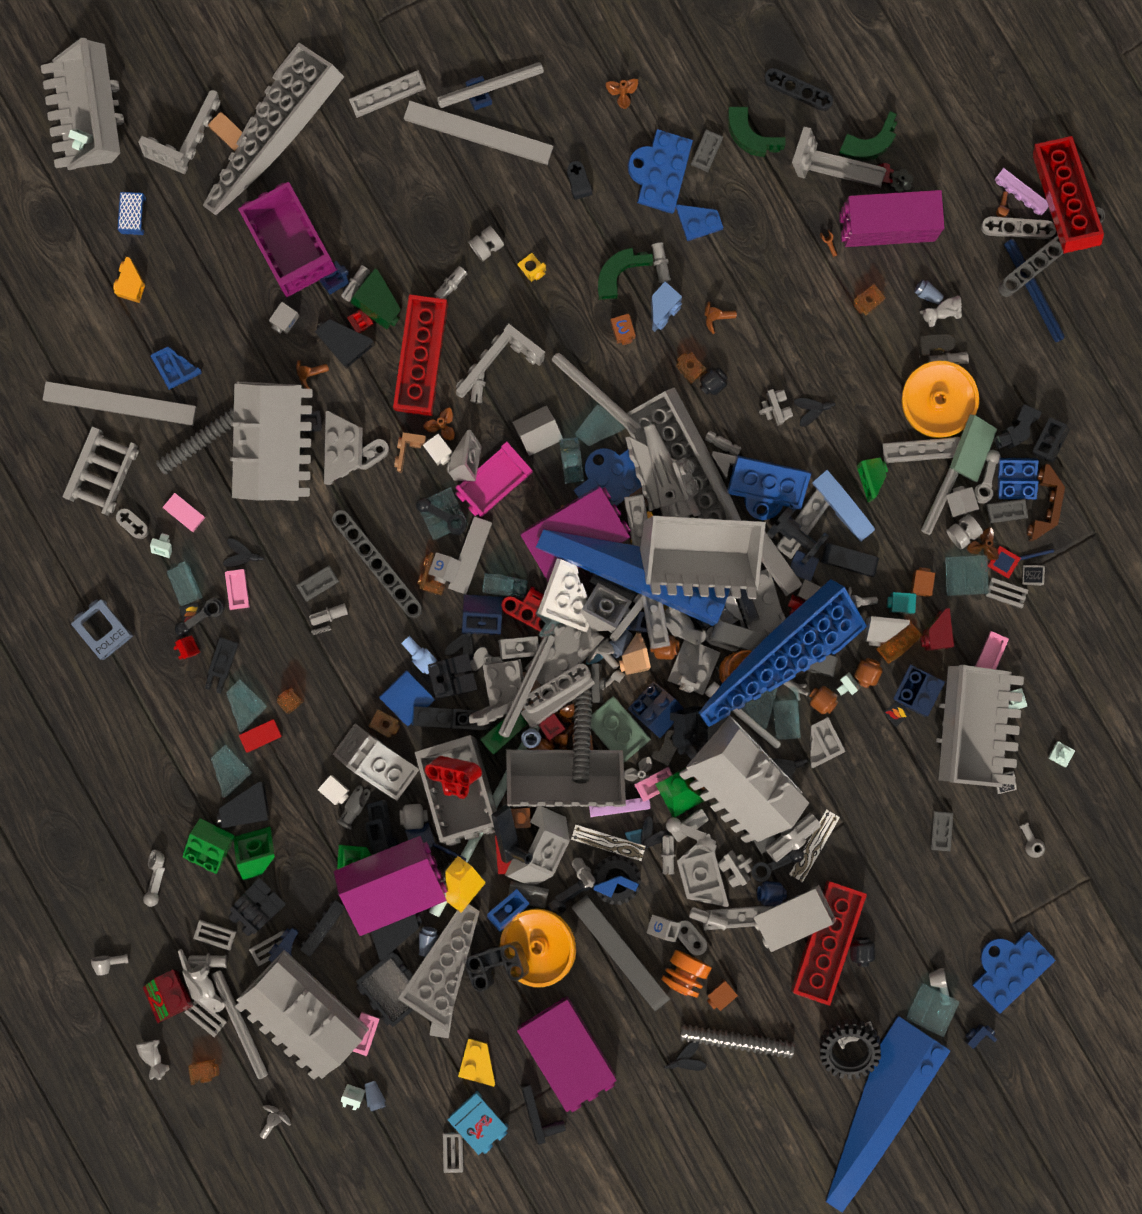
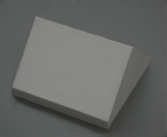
(537, 430)
(604, 609)

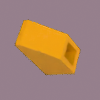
(130, 282)

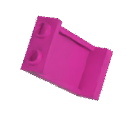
(494, 480)

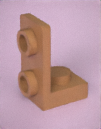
(414, 440)

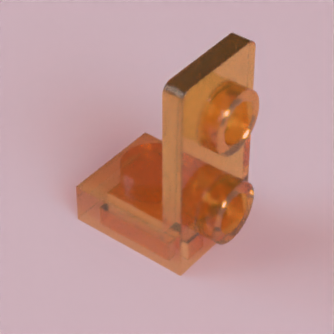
(433, 586)
(899, 643)

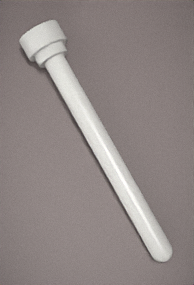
(747, 719)

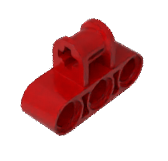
(529, 603)
(454, 774)

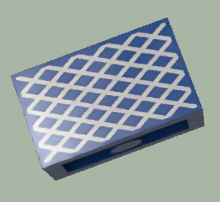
(131, 213)

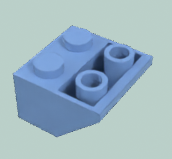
(663, 304)

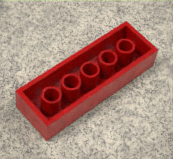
(1068, 194)
(420, 355)
(828, 947)

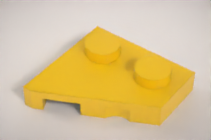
(477, 1063)

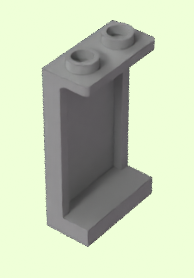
(794, 919)

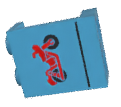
(478, 1124)

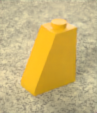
(462, 884)

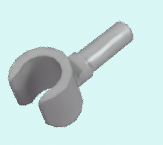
(617, 675)

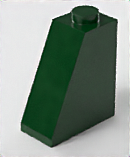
(377, 301)
(495, 741)

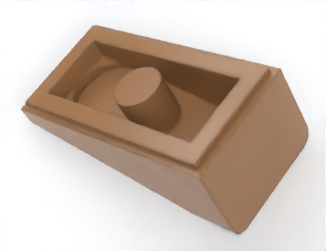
(225, 130)

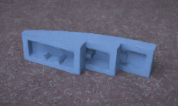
(843, 506)

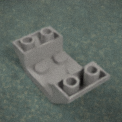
(546, 848)

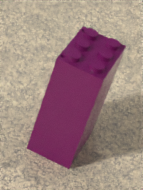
(892, 218)
(287, 239)
(585, 516)
(390, 885)
(567, 1054)

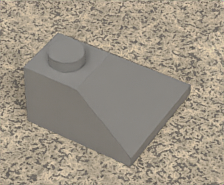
(465, 459)
(882, 629)

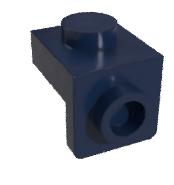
(481, 100)
(336, 279)
(974, 1036)

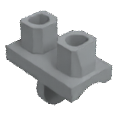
(774, 398)
(739, 867)

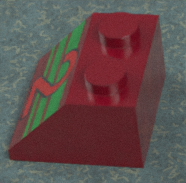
(938, 632)
(167, 995)

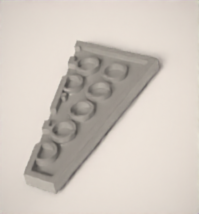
(438, 978)

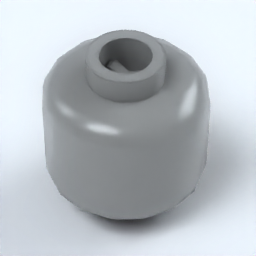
(413, 816)

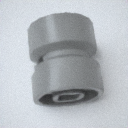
(479, 244)
(964, 531)

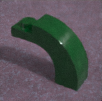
(746, 138)
(869, 149)
(615, 266)

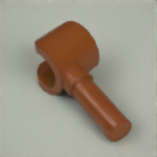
(1003, 211)
(828, 240)

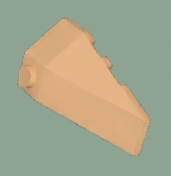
(635, 657)

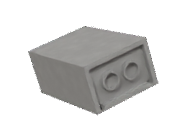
(455, 816)

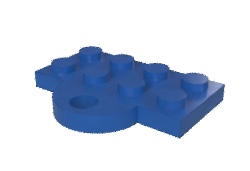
(661, 170)
(615, 474)
(768, 486)
(1011, 969)

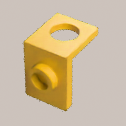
(537, 273)

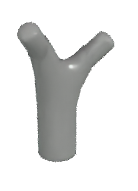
(796, 688)

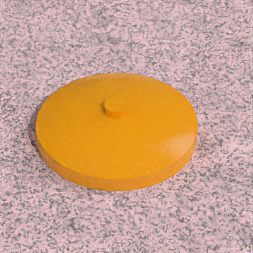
(939, 399)
(546, 944)

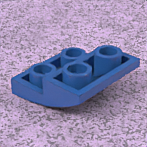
(1017, 478)
(404, 695)

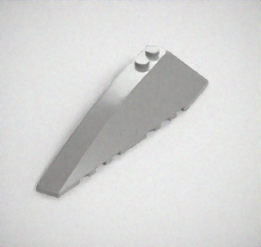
(291, 101)
(685, 441)

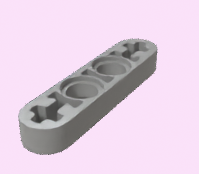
(1018, 228)
(558, 691)

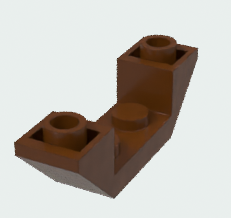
(1048, 478)

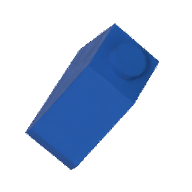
(507, 910)

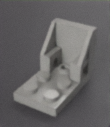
(375, 762)

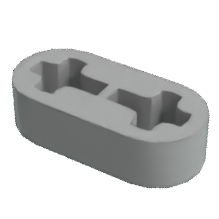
(129, 526)

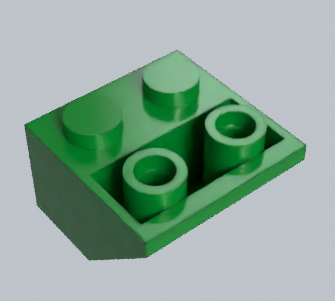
(208, 846)

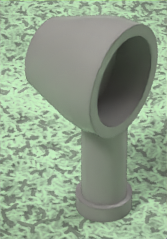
(1032, 842)
(102, 963)
(938, 979)

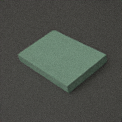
(973, 448)
(618, 729)

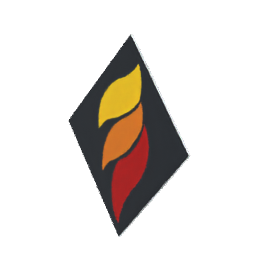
(189, 611)
(896, 713)

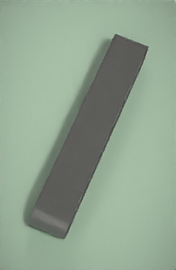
(1031, 268)
(373, 555)
(748, 640)
(620, 953)

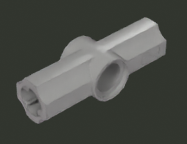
(793, 838)

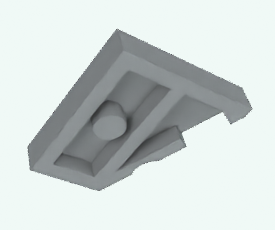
(823, 743)

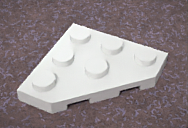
(565, 597)

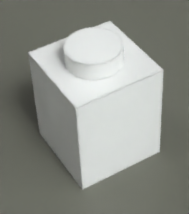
(438, 450)
(334, 790)

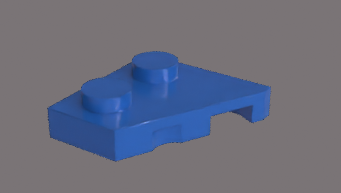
(698, 221)
(174, 368)

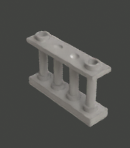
(89, 456)

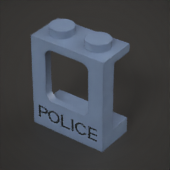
(112, 640)

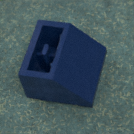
(481, 615)
(918, 690)
(654, 709)

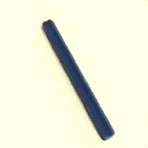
(1035, 293)

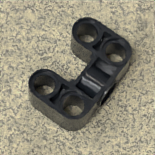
(494, 957)

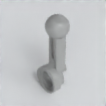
(992, 459)
(707, 844)
(155, 862)

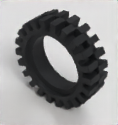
(859, 1031)

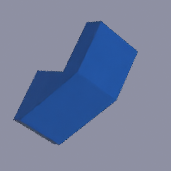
(608, 886)

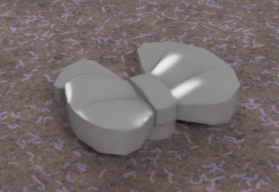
(482, 657)

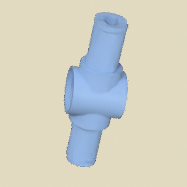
(420, 656)

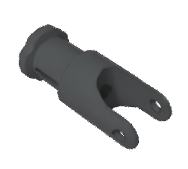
(354, 807)

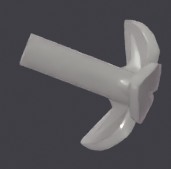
(858, 601)
(605, 649)
(644, 766)
(273, 1119)

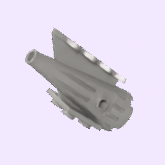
(664, 480)

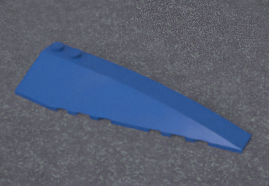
(624, 566)
(805, 637)
(888, 1098)

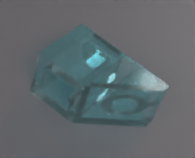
(571, 460)
(504, 586)

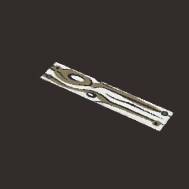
(608, 842)
(815, 845)

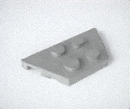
(342, 447)
(702, 876)

